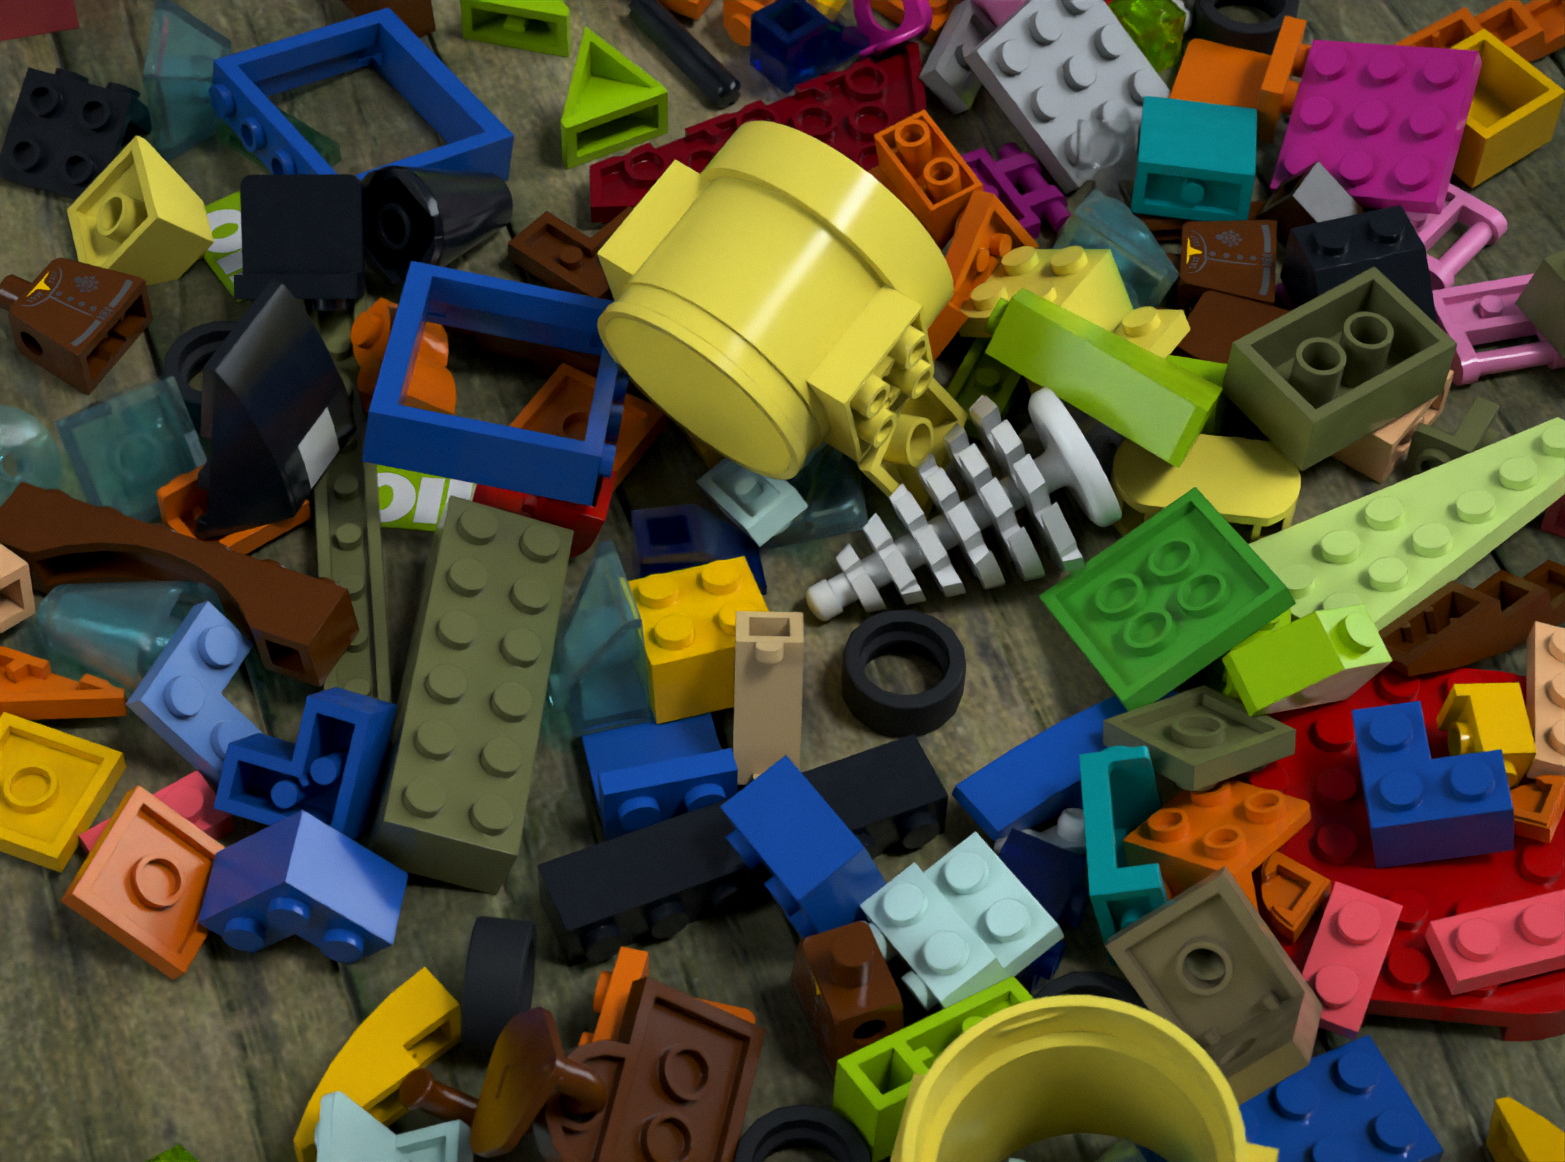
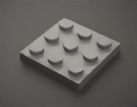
(1063, 66)

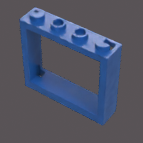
(379, 38)
(486, 450)

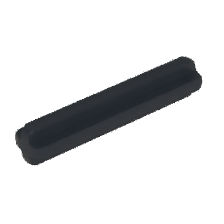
(685, 51)

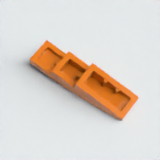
(1527, 29)

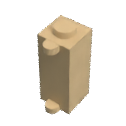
(767, 690)

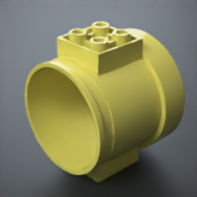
(774, 300)
(1073, 1070)

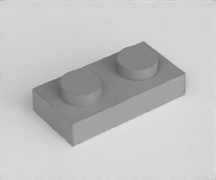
(946, 69)

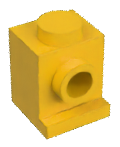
(1489, 719)

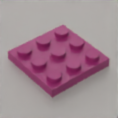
(1381, 121)

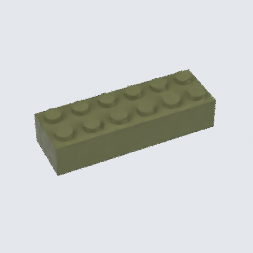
(472, 697)

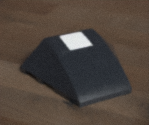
(271, 417)

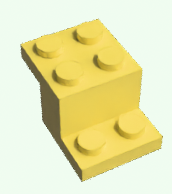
(1081, 283)

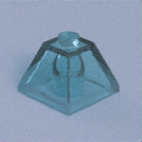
(179, 78)
(1142, 263)
(131, 446)
(601, 653)

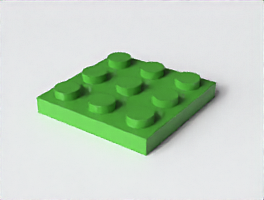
(1166, 600)

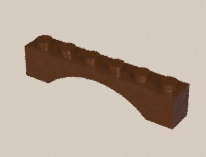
(291, 618)

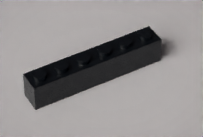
(688, 870)

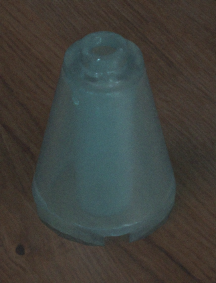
(118, 625)

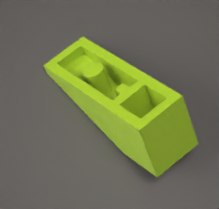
(876, 1080)

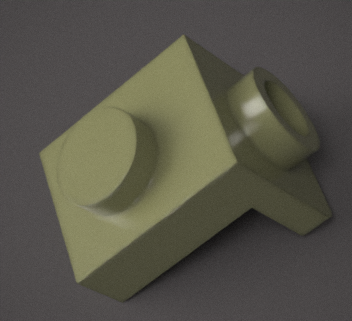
(1434, 447)

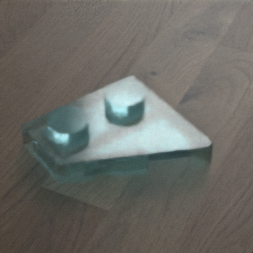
(834, 499)

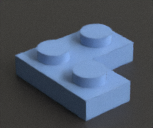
(185, 686)

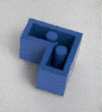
(326, 773)
(1425, 805)
(813, 856)
(307, 884)

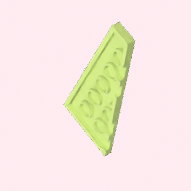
(1418, 532)

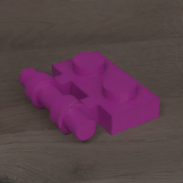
(1020, 171)

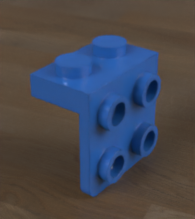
(657, 772)

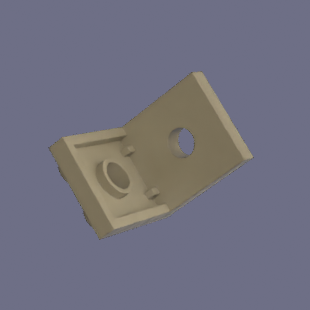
(1253, 1018)

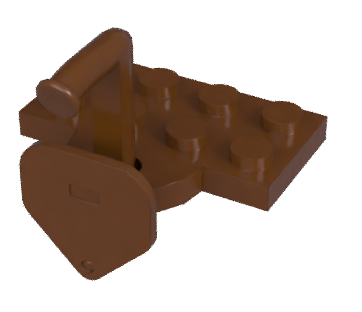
(657, 1094)

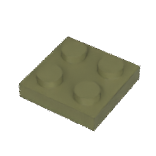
(1201, 737)

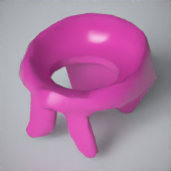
(915, 26)

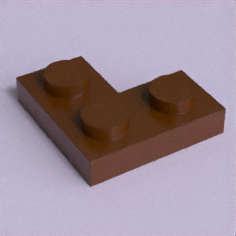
(564, 254)

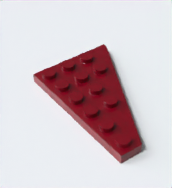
(834, 108)

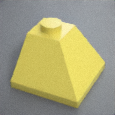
(140, 218)

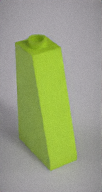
(1102, 374)

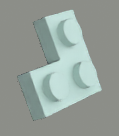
(753, 501)

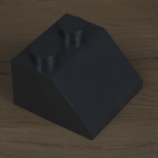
(1341, 248)

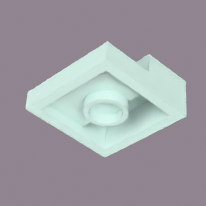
(959, 924)

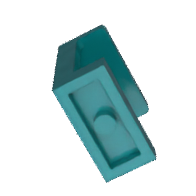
(1195, 160)
(1117, 799)

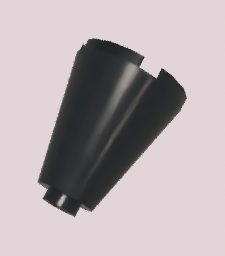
(428, 216)

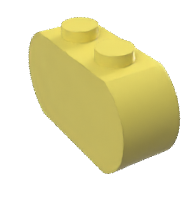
(1239, 476)

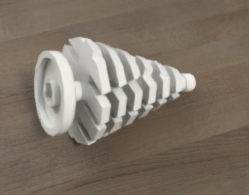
(992, 505)

